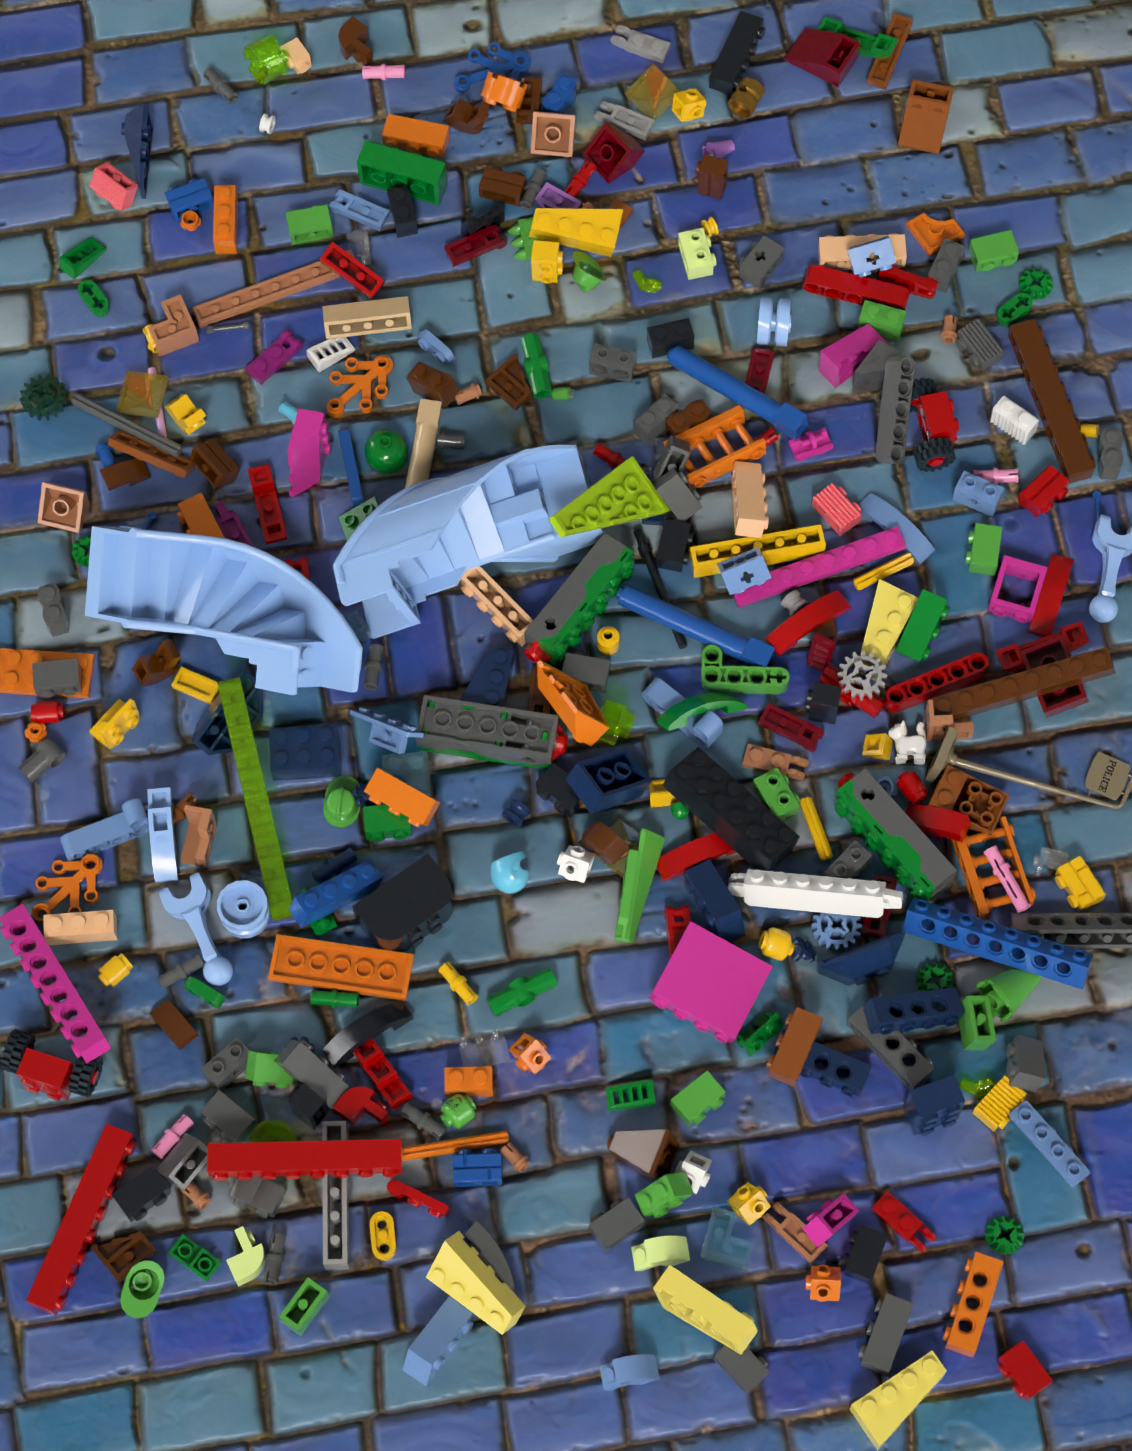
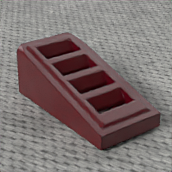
(821, 652)

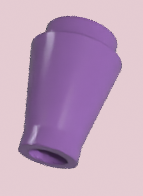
(718, 149)

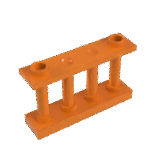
(715, 429)
(976, 884)

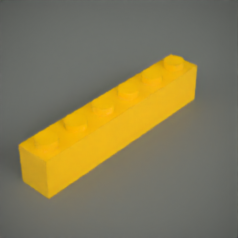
(775, 548)

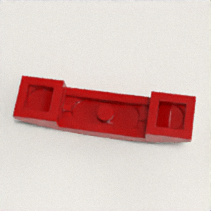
(267, 504)
(1051, 595)
(807, 620)
(1010, 656)
(692, 854)

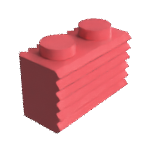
(113, 186)
(837, 509)

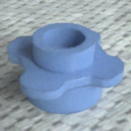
(886, 783)

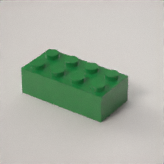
(391, 167)

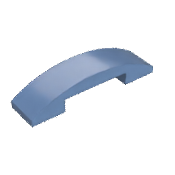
(888, 517)

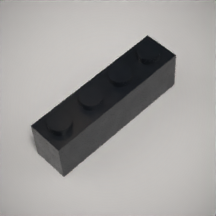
(736, 53)

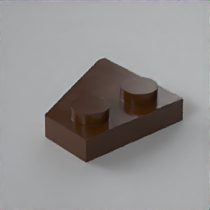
(510, 383)
(124, 1253)

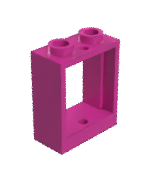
(1023, 570)

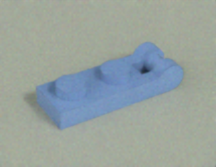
(359, 210)

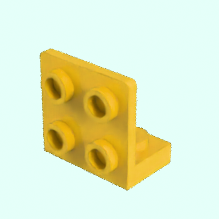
(116, 723)

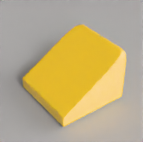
(877, 746)

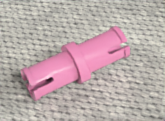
(383, 71)
(998, 476)
(172, 1136)

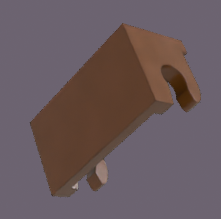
(531, 100)

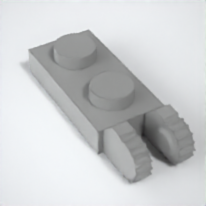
(641, 44)
(625, 120)

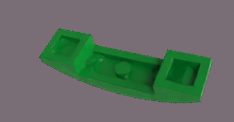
(870, 45)
(678, 714)

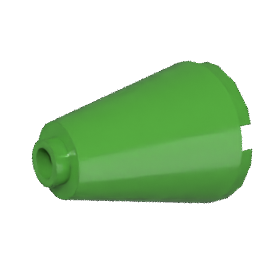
(1008, 991)

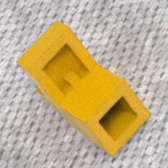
(185, 414)

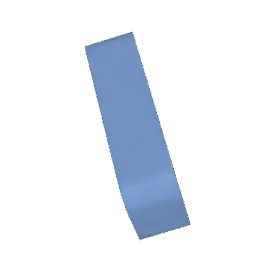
(701, 728)
(107, 832)

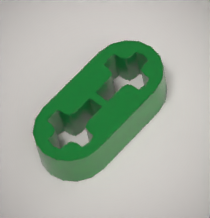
(90, 300)
(1017, 313)
(204, 992)

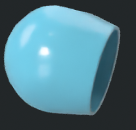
(508, 874)

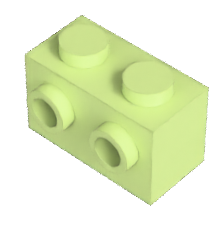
(696, 253)

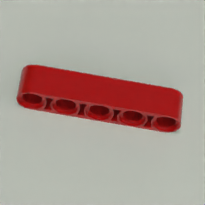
(853, 288)
(942, 674)

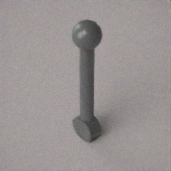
(210, 329)

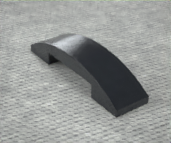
(364, 1029)

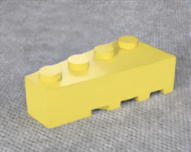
(474, 1284)

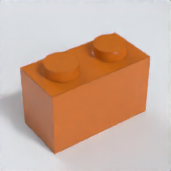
(469, 1081)

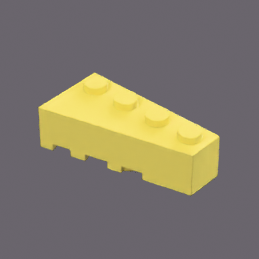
(887, 622)
(704, 1310)
(894, 1400)

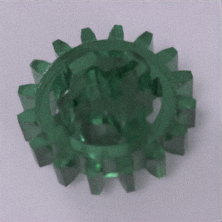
(46, 400)

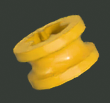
(710, 227)

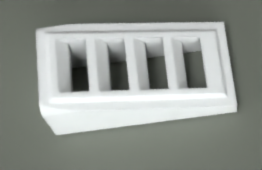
(327, 361)

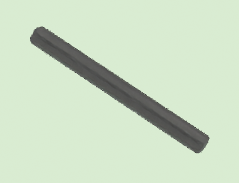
(126, 424)

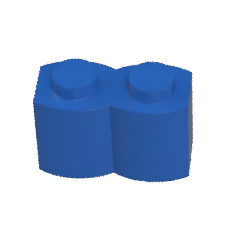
(561, 96)

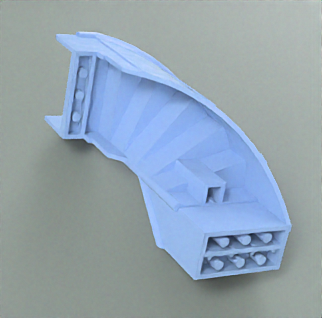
(457, 522)
(226, 593)

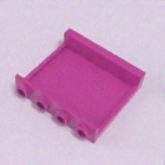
(710, 983)

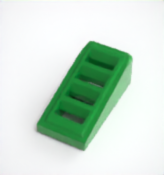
(73, 267)
(640, 1103)

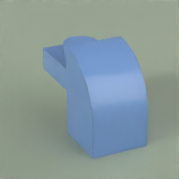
(629, 1371)

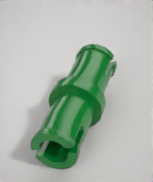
(334, 998)

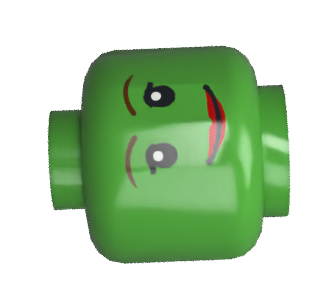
(458, 1110)

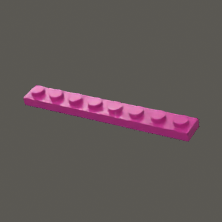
(824, 565)

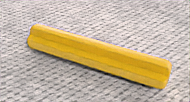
(883, 571)
(816, 829)

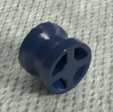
(516, 813)

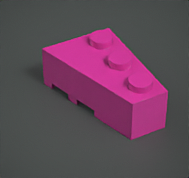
(843, 357)

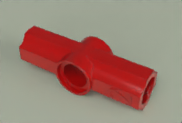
(871, 707)

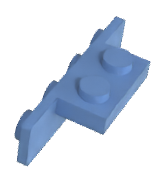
(387, 732)
(1049, 1143)

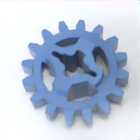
(839, 936)

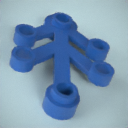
(493, 66)

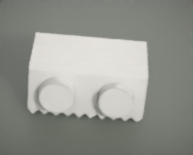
(1014, 420)

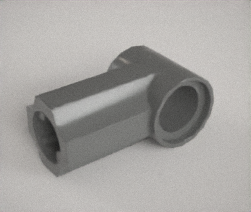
(47, 755)

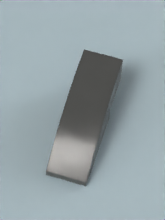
(489, 1253)

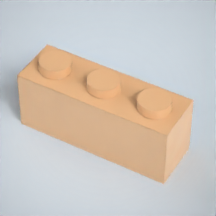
(80, 927)

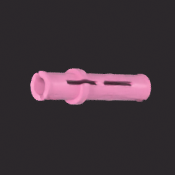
(1008, 881)

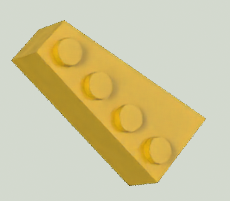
(578, 228)

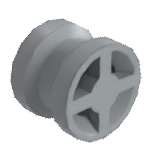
(794, 602)

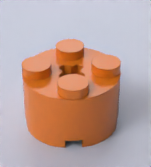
(503, 90)

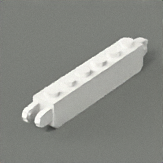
(814, 893)

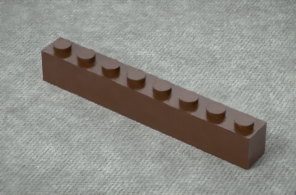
(1051, 401)
(1025, 685)

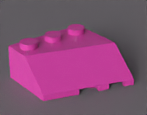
(307, 450)

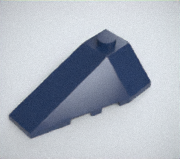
(138, 135)

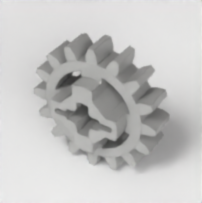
(871, 672)

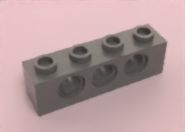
(910, 1076)

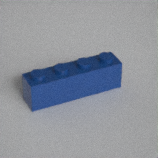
(335, 893)

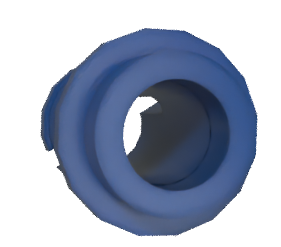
(103, 450)

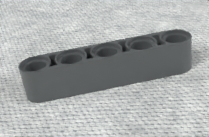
(895, 409)

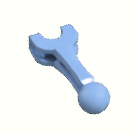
(1113, 548)
(192, 909)

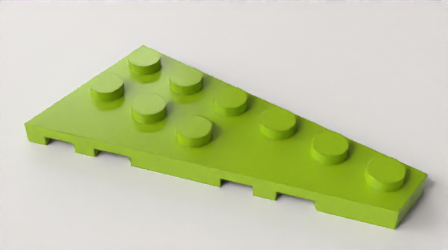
(613, 500)

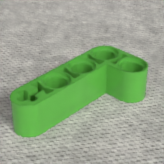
(743, 673)

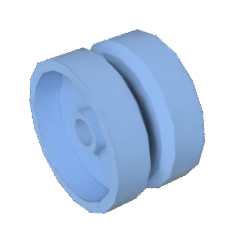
(774, 321)
(243, 909)

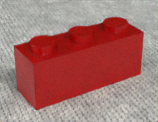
(352, 271)

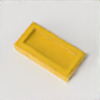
(195, 685)

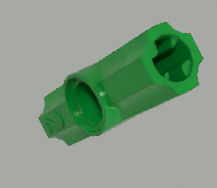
(536, 366)
(522, 991)

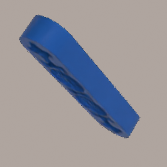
(350, 466)

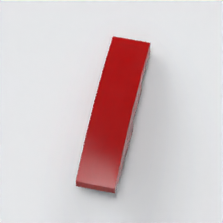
(382, 1074)

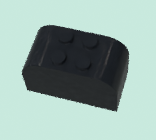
(407, 907)

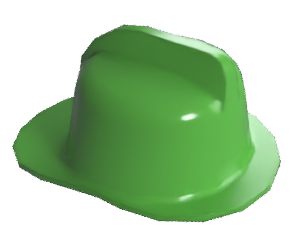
(586, 271)
(339, 803)
(142, 1289)

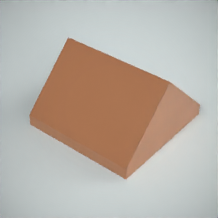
(553, 134)
(62, 507)

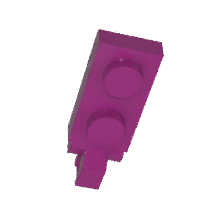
(231, 525)

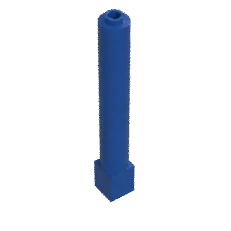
(783, 416)
(749, 651)

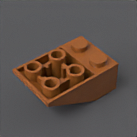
(925, 116)
(971, 797)

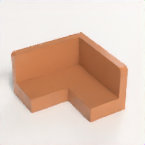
(177, 330)
(938, 725)
(198, 836)

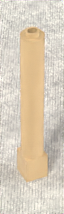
(427, 428)

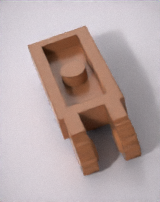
(765, 760)
(793, 1234)

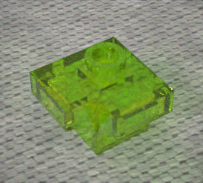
(618, 720)

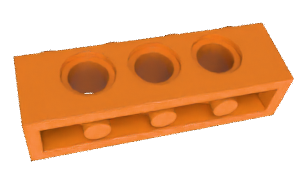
(989, 1269)

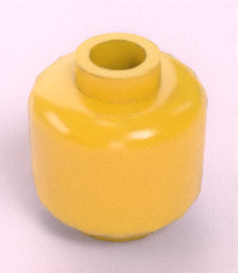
(776, 944)

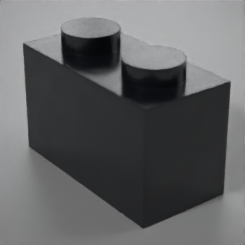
(402, 211)
(668, 335)
(673, 545)
(823, 703)
(556, 789)
(308, 1105)
(141, 1194)
(864, 1255)

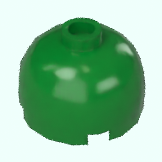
(386, 451)

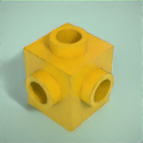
(688, 105)
(749, 1203)

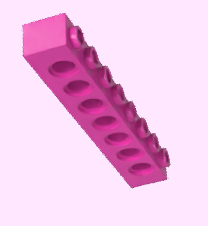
(93, 1042)

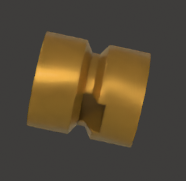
(746, 97)

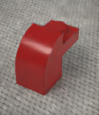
(356, 1102)

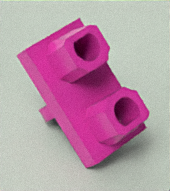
(810, 444)

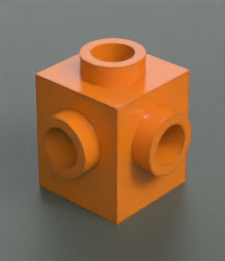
(530, 1053)
(824, 1283)

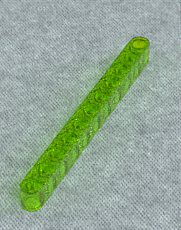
(256, 798)

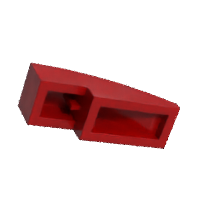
(939, 821)

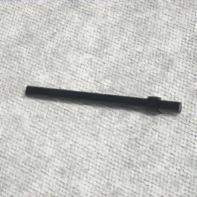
(645, 551)

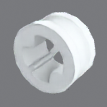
(267, 123)

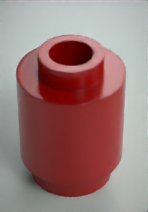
(48, 711)
(912, 787)

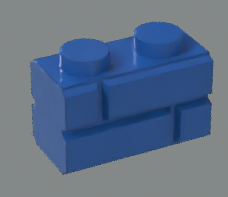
(189, 197)
(477, 1168)

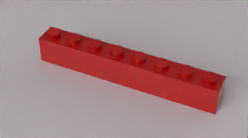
(305, 1158)
(81, 1220)

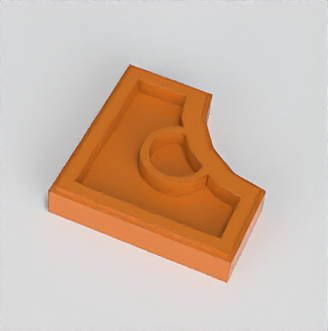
(931, 232)

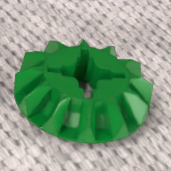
(1035, 291)
(79, 553)
(937, 969)
(1003, 1245)

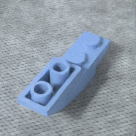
(162, 834)

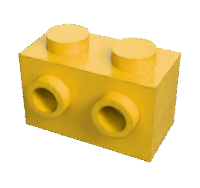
(546, 261)

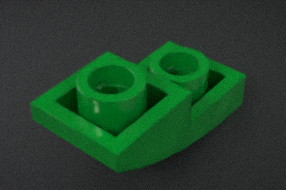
(194, 1258)

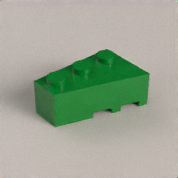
(923, 626)

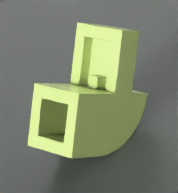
(660, 1251)
(249, 1263)

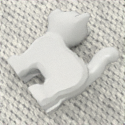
(909, 745)

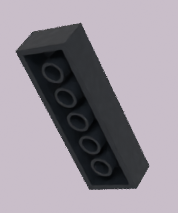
(730, 811)

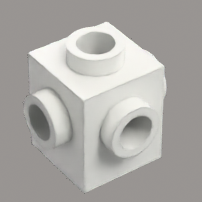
(575, 863)
(696, 1169)

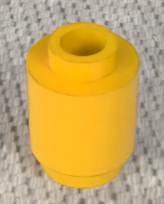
(608, 640)
(114, 970)

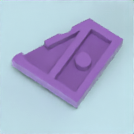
(555, 198)

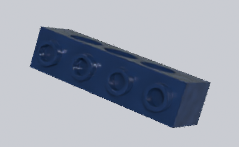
(880, 1011)
(835, 1061)

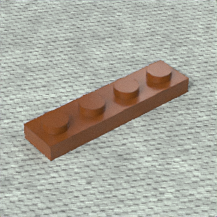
(884, 67)
(146, 452)

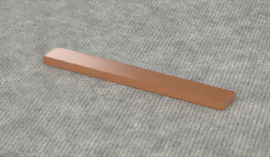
(263, 293)

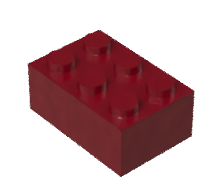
(1046, 653)

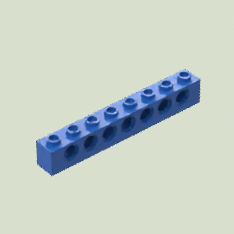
(998, 943)

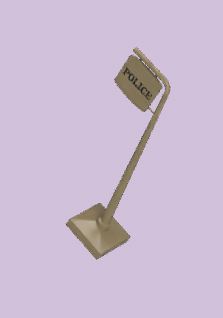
(1105, 776)

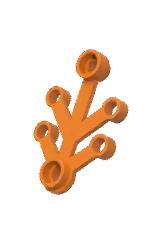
(360, 382)
(69, 885)

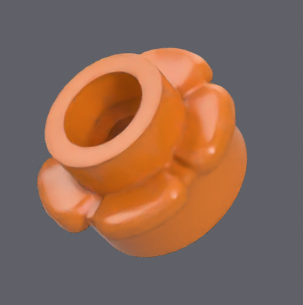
(190, 216)
(36, 737)

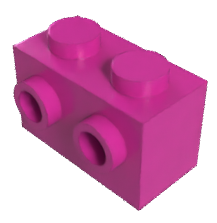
(830, 1220)

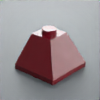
(613, 152)

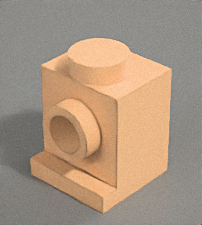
(298, 56)

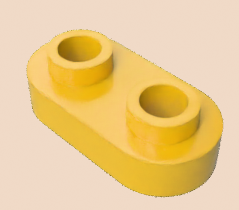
(382, 1236)

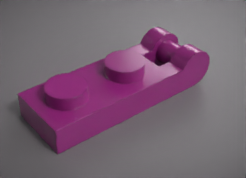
(274, 357)

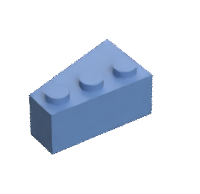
(437, 1340)

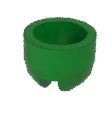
(679, 811)

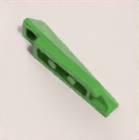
(637, 879)

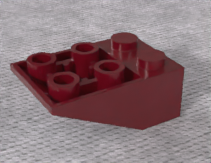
(824, 54)

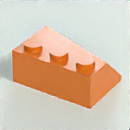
(572, 703)

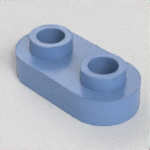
(440, 351)

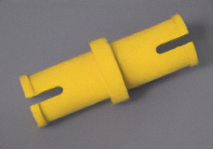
(458, 983)

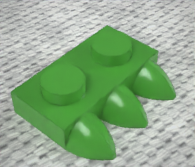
(522, 230)

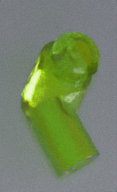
(646, 284)
(979, 1088)

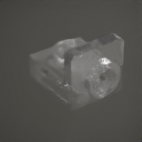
(361, 241)
(1049, 857)

